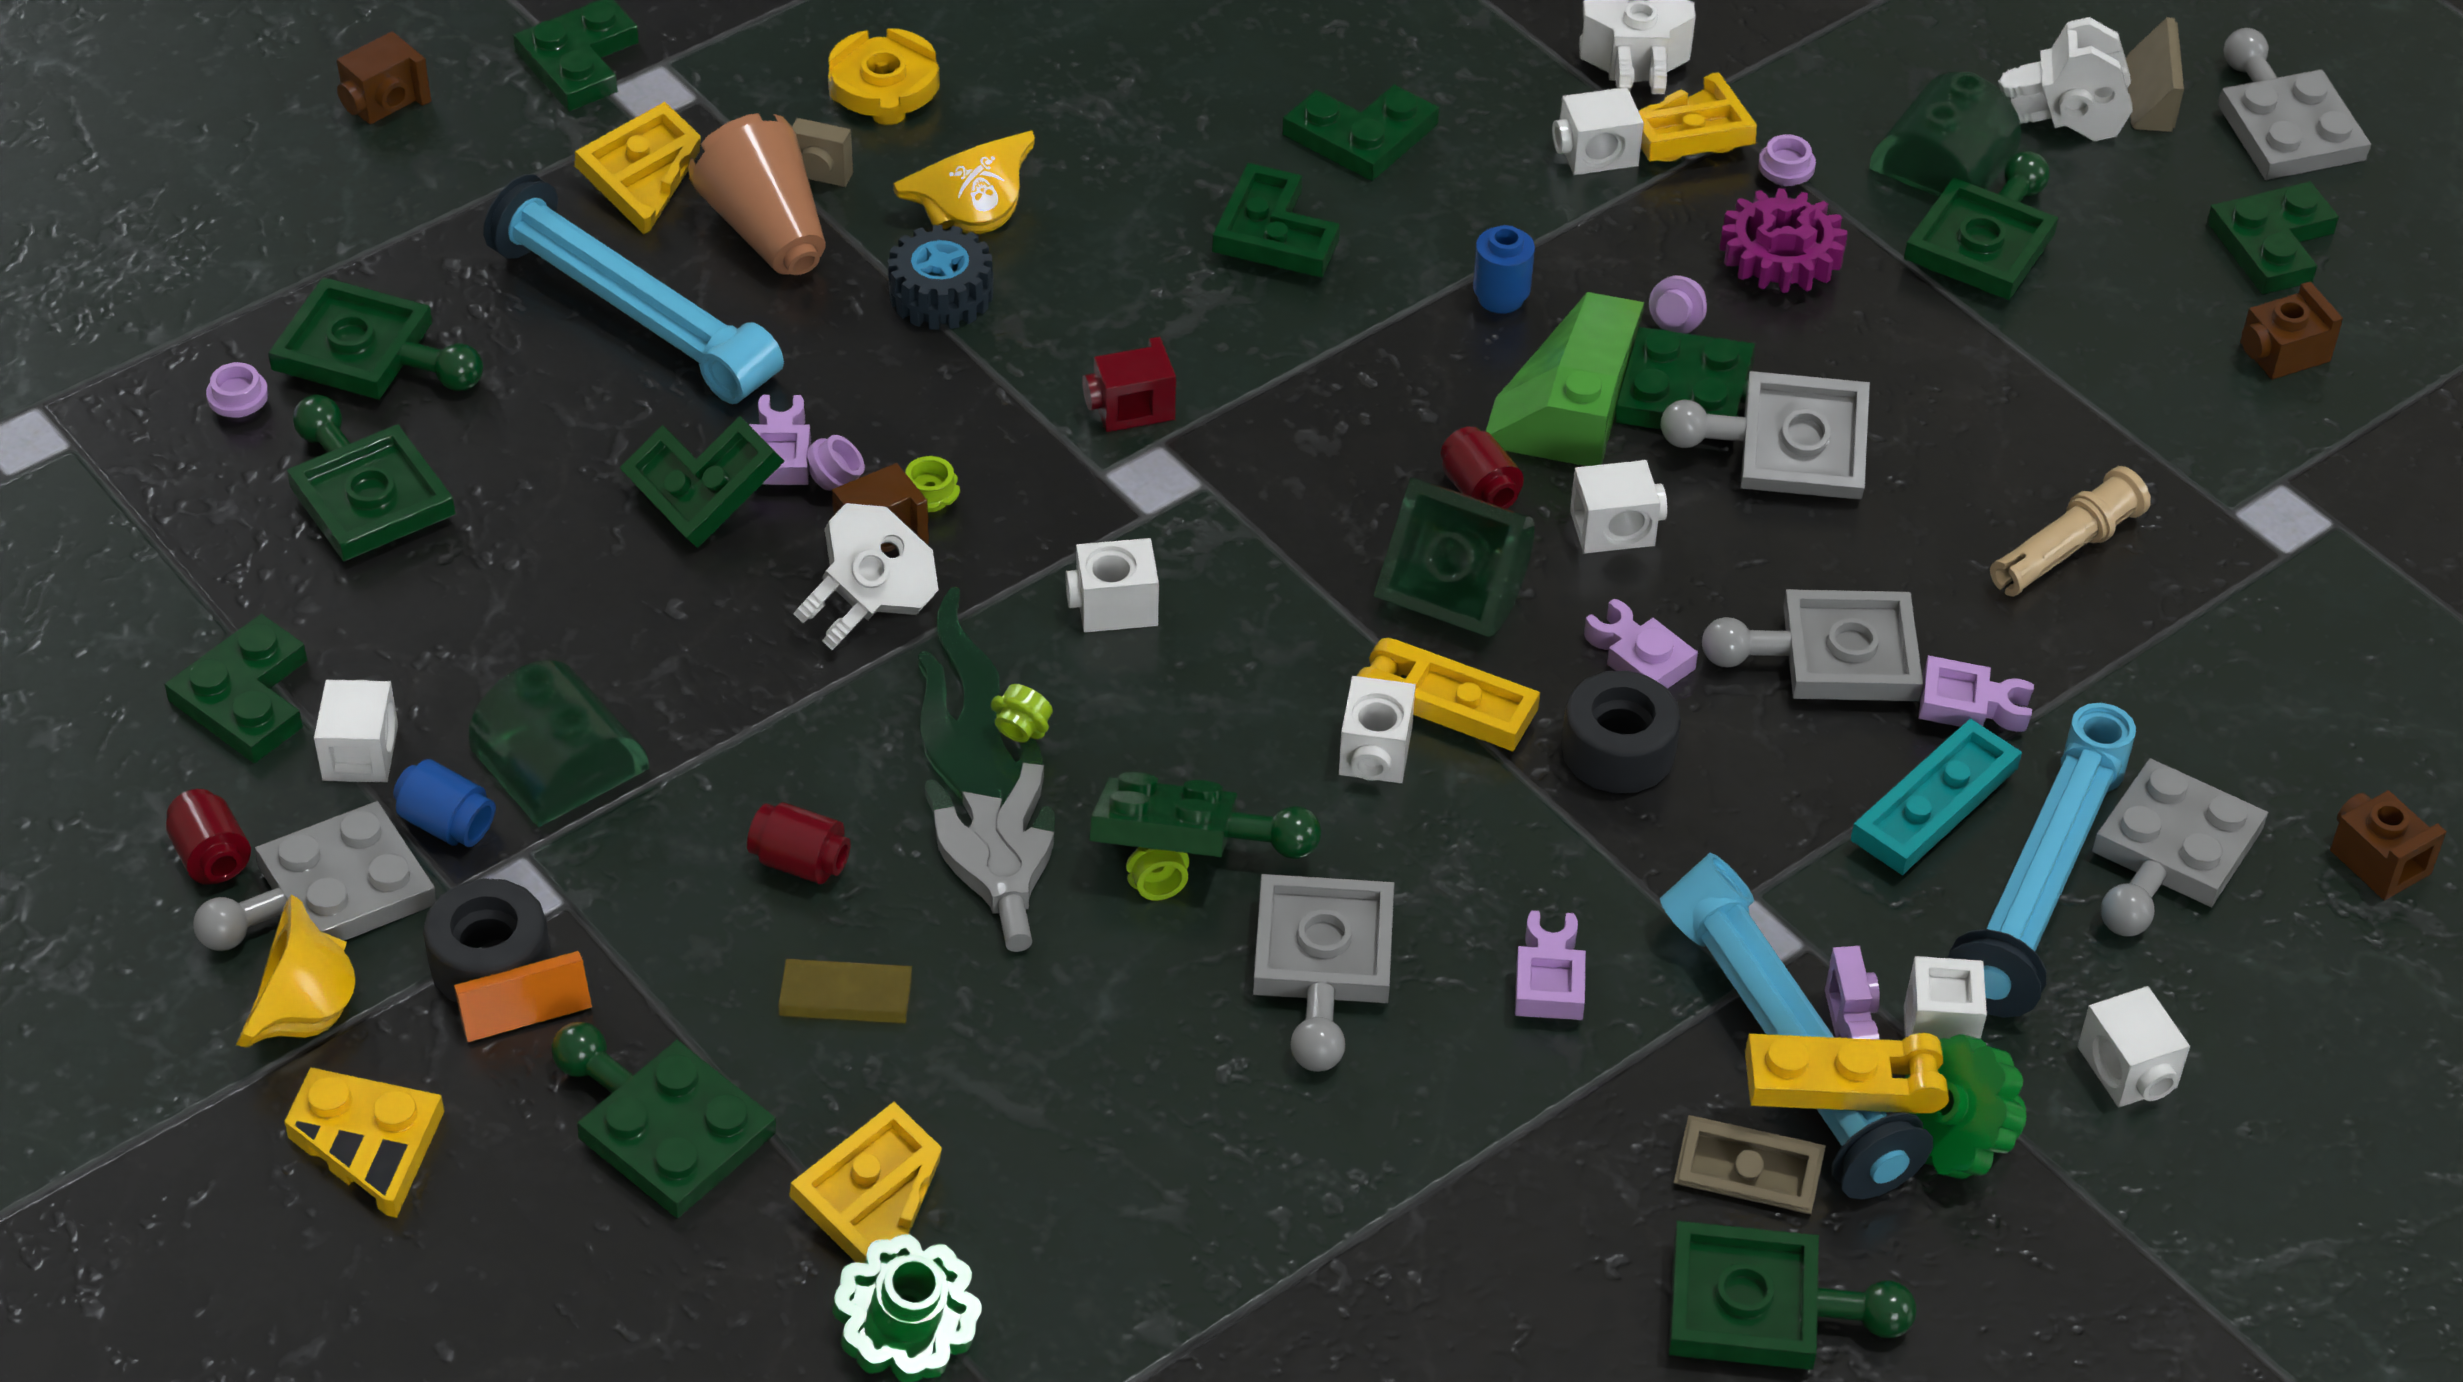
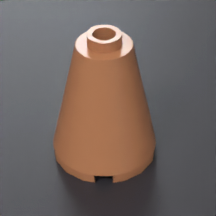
(762, 190)

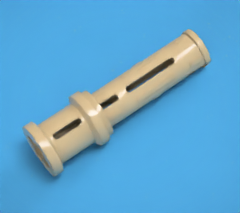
(2088, 519)

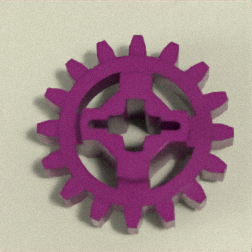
(1783, 240)

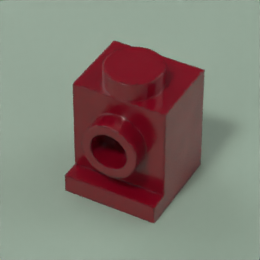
(1132, 387)

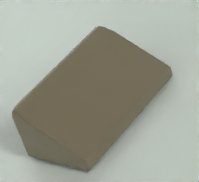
(2156, 79)
(1749, 1164)

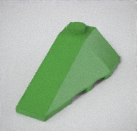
(1570, 387)

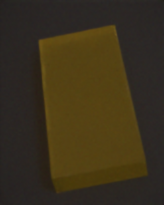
(845, 991)

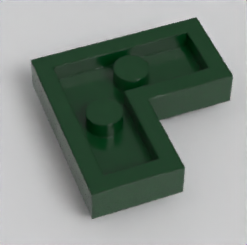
(570, 49)
(1366, 139)
(1264, 230)
(2267, 231)
(705, 489)
(232, 690)

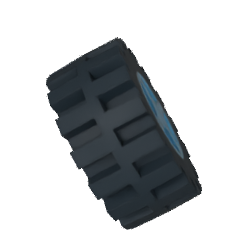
(940, 277)

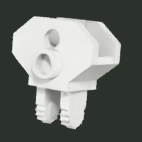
(1637, 39)
(2075, 83)
(866, 574)

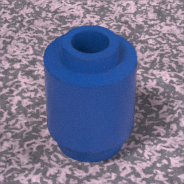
(1503, 268)
(443, 803)

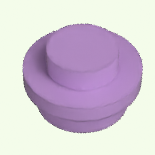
(1787, 160)
(1678, 304)
(236, 390)
(834, 462)

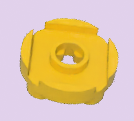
(861, 77)

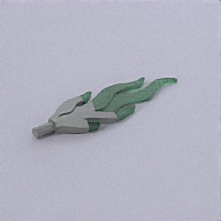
(999, 794)

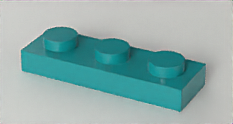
(1935, 796)

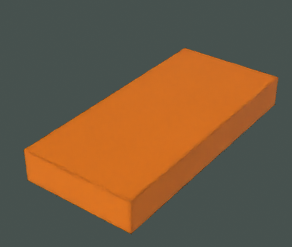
(523, 996)

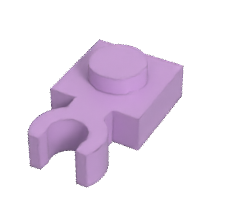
(788, 437)
(1643, 648)
(1963, 691)
(1550, 972)
(1851, 994)

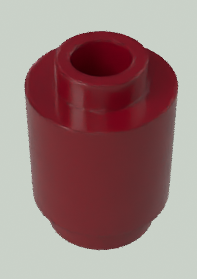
(1481, 467)
(207, 836)
(798, 842)

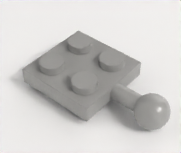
(2289, 120)
(1794, 433)
(1835, 643)
(2172, 836)
(345, 872)
(1323, 945)

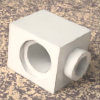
(1599, 131)
(1616, 506)
(1114, 585)
(1377, 729)
(356, 731)
(1945, 998)
(2133, 1047)

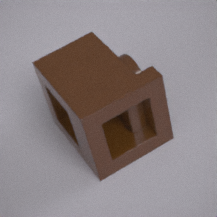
(382, 78)
(2292, 332)
(890, 489)
(2385, 843)

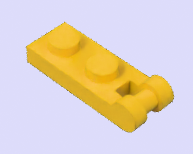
(1457, 693)
(1846, 1073)

